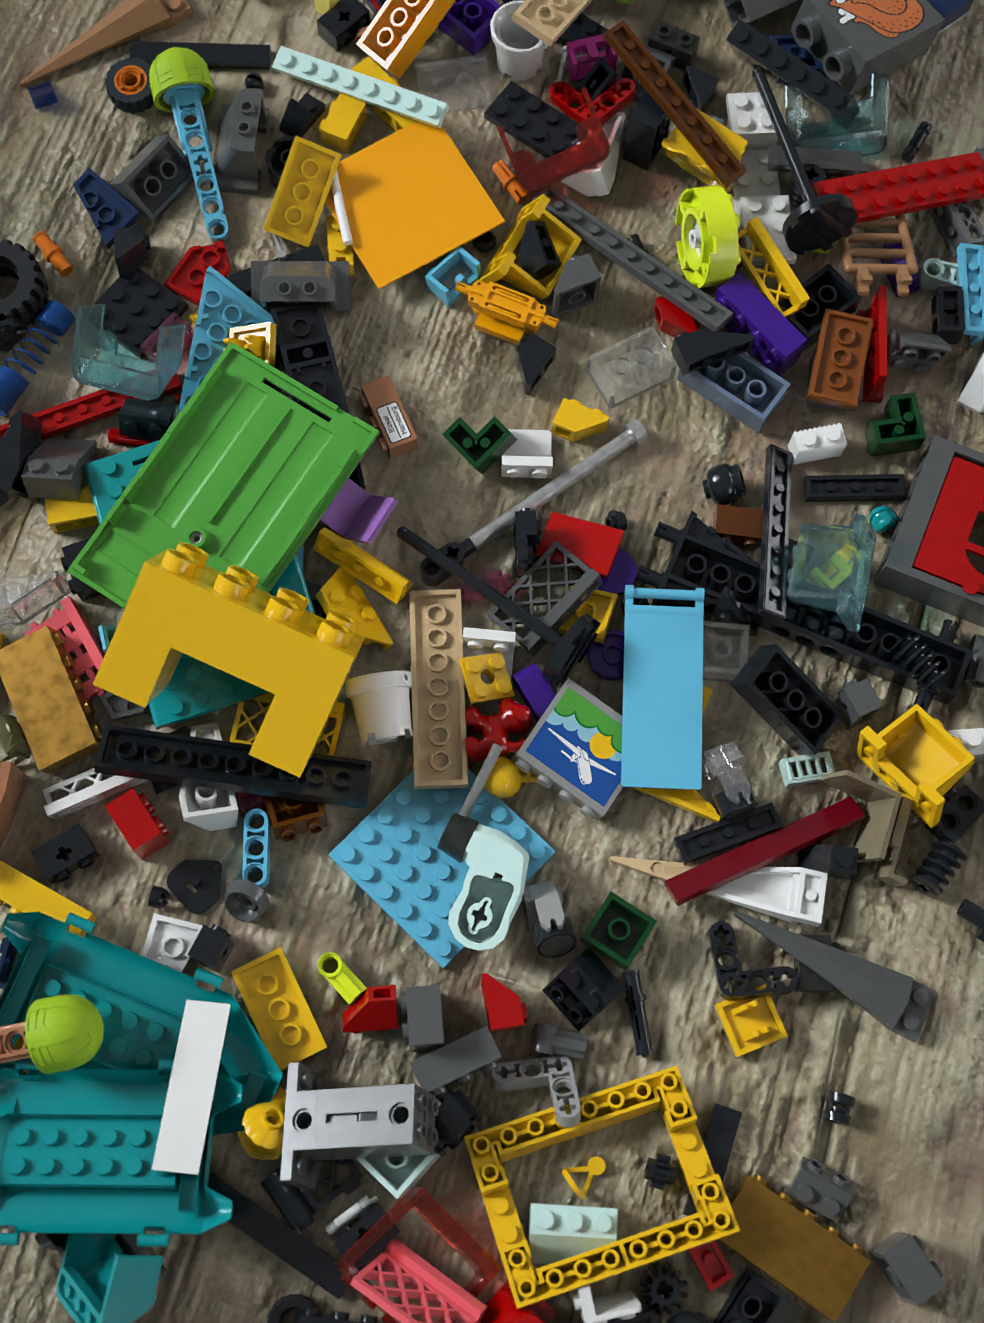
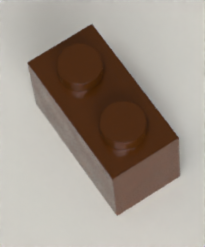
(739, 525)

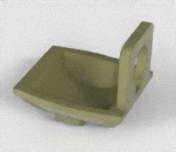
(13, 740)

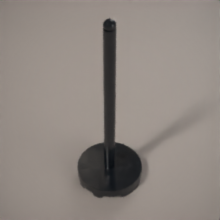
(819, 219)
(569, 648)

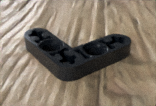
(734, 972)

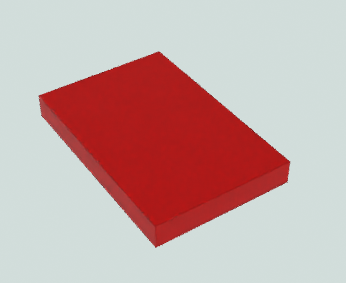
(588, 541)

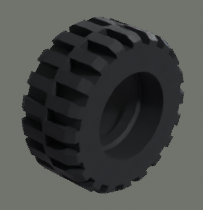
(32, 288)

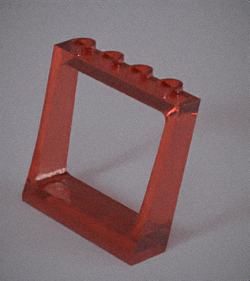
(417, 1198)

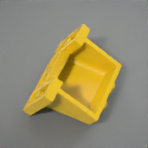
(506, 264)
(916, 760)

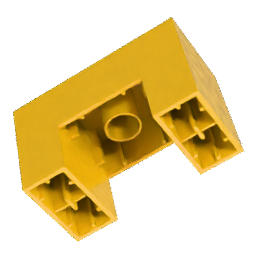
(242, 631)

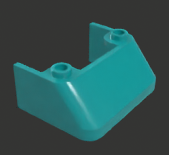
(102, 1283)

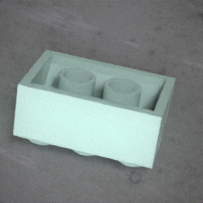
(568, 1230)

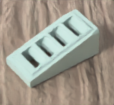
(787, 773)

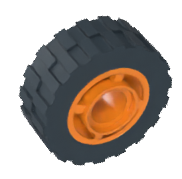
(119, 81)

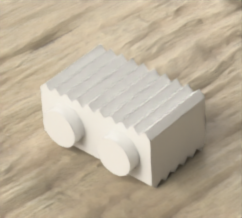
(817, 443)

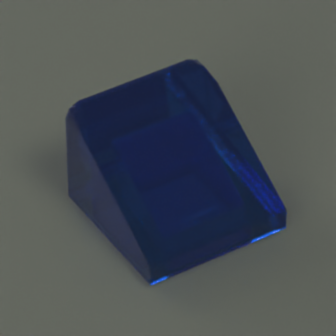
(43, 95)

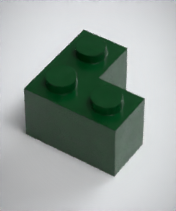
(900, 431)
(480, 448)

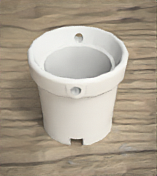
(516, 48)
(381, 705)

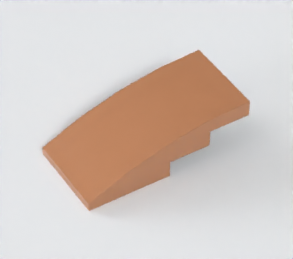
(10, 791)

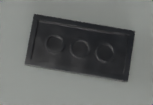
(532, 121)

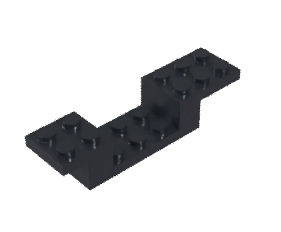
(310, 357)

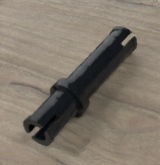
(639, 1023)

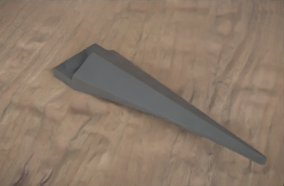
(882, 992)

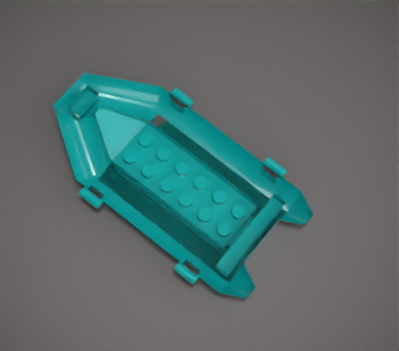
(138, 1004)
(84, 1153)

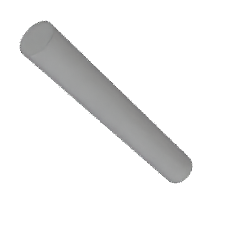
(481, 780)

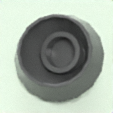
(245, 900)

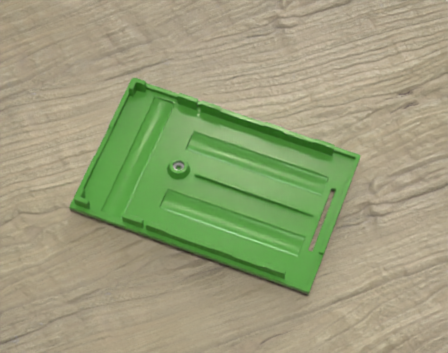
(231, 476)

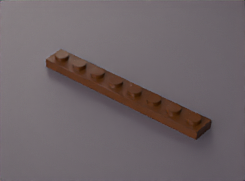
(674, 103)

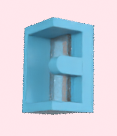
(455, 267)

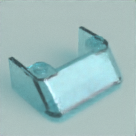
(865, 133)
(101, 366)

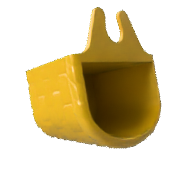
(683, 154)

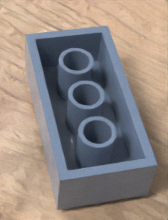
(740, 388)

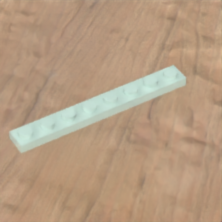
(360, 87)

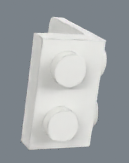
(528, 455)
(599, 1310)

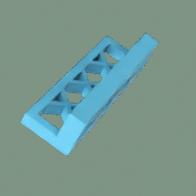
(971, 279)

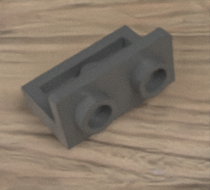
(821, 1189)

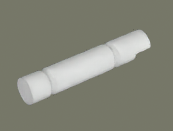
(349, 1214)

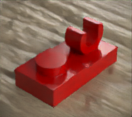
(711, 1264)

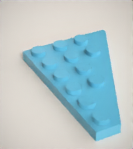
(220, 308)

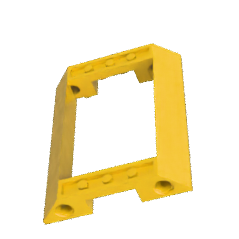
(599, 1110)

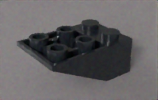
(16, 446)

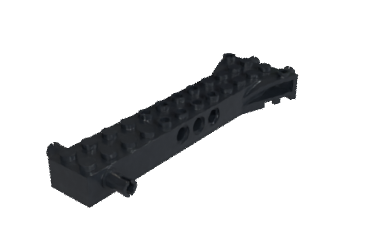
(711, 563)

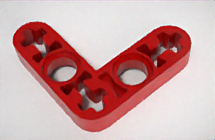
(605, 113)

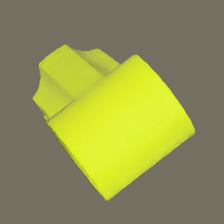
(343, 979)

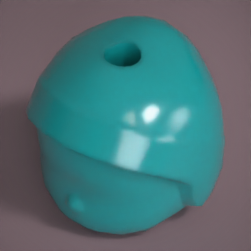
(882, 519)

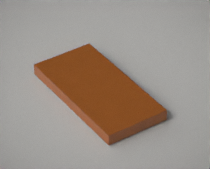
(840, 359)

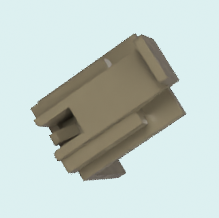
(884, 822)

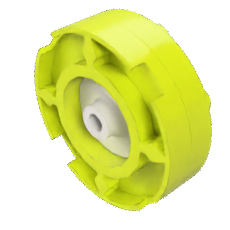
(709, 236)

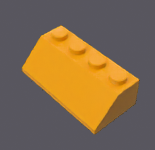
(402, 31)

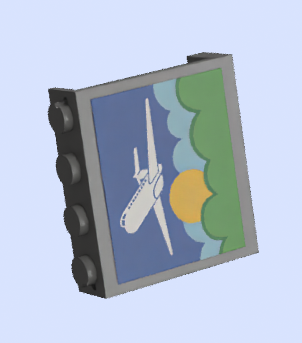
(576, 750)

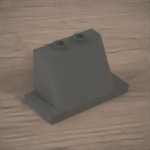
(236, 141)
(301, 283)

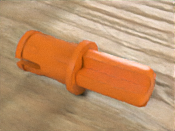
(510, 182)

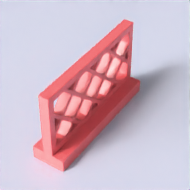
(427, 1285)

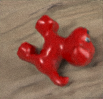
(511, 719)

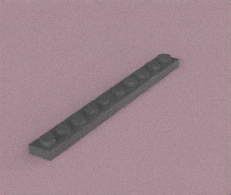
(637, 261)

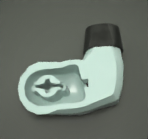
(491, 884)

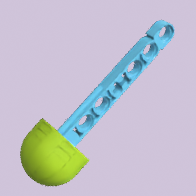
(182, 87)

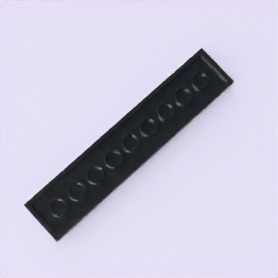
(229, 767)

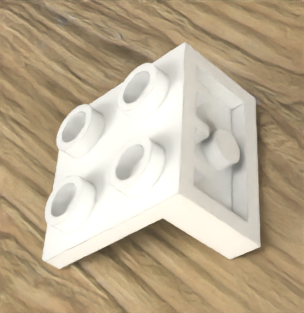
(487, 641)

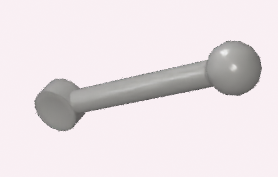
(281, 254)

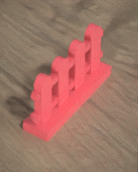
(82, 636)

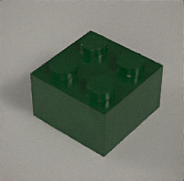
(618, 931)

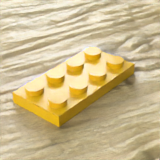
(302, 191)
(279, 1009)

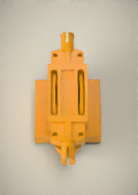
(505, 311)

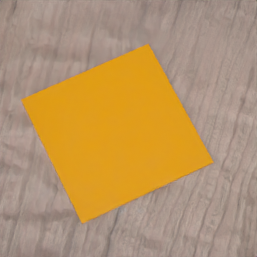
(411, 201)

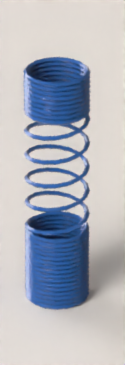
(55, 319)

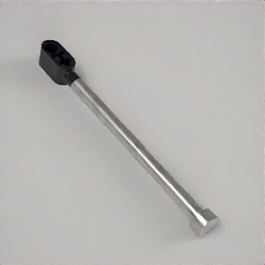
(633, 434)

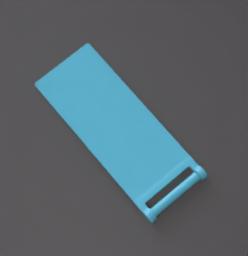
(662, 691)

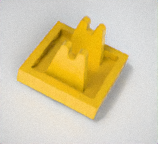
(256, 339)
(750, 1023)

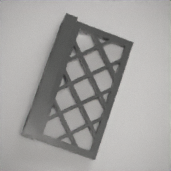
(564, 607)

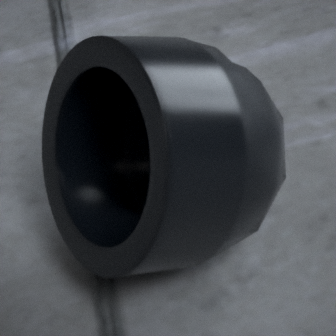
(254, 81)
(157, 897)

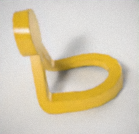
(595, 1166)

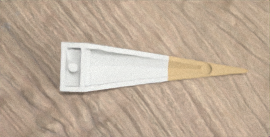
(775, 891)

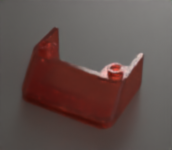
(591, 151)

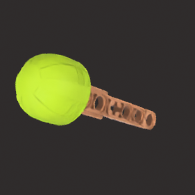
(57, 1034)

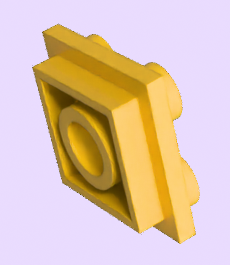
(495, 669)

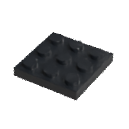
(137, 308)

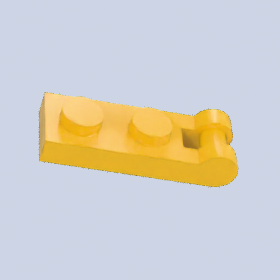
(336, 248)

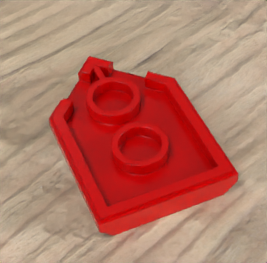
(189, 274)

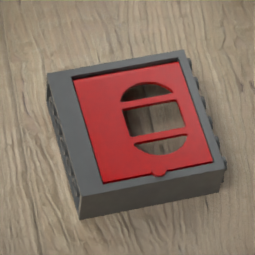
(946, 536)

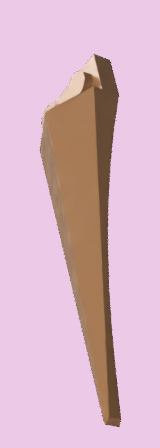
(123, 24)

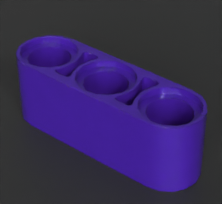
(533, 690)

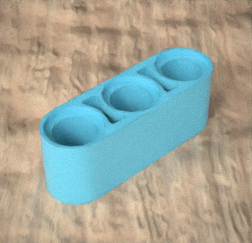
(252, 837)

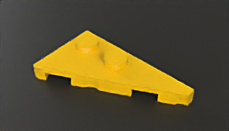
(685, 799)

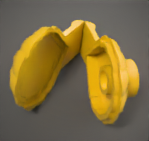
(264, 1128)

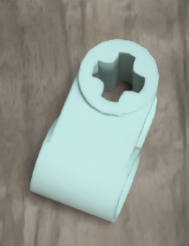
(942, 274)

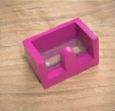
(585, 53)

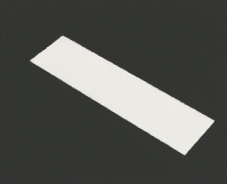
(191, 1087)

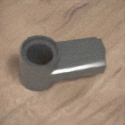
(975, 668)
(551, 1041)

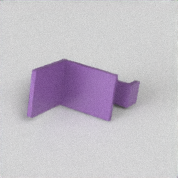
(357, 514)

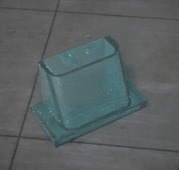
(833, 568)

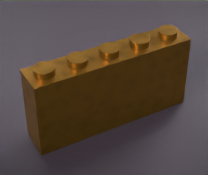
(49, 700)
(794, 1248)

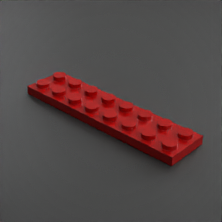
(910, 186)

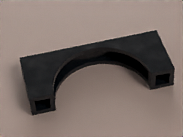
(760, 50)

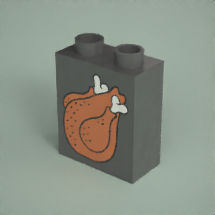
(865, 36)

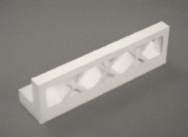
(78, 800)

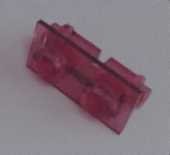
(494, 579)

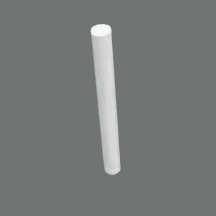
(341, 211)

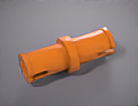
(53, 253)

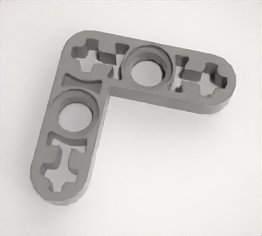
(553, 1078)

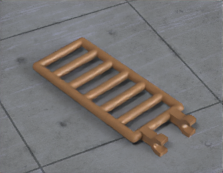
(863, 271)

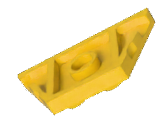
(345, 596)

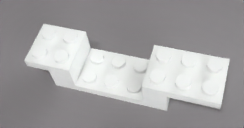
(758, 189)

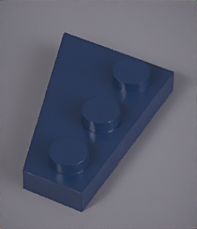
(105, 205)

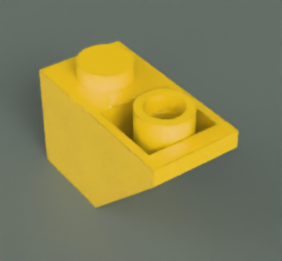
(578, 422)

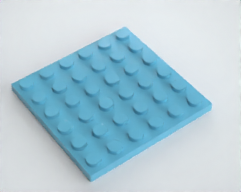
(403, 871)

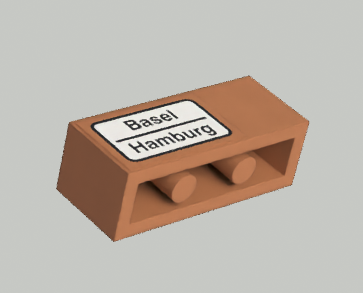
(388, 417)

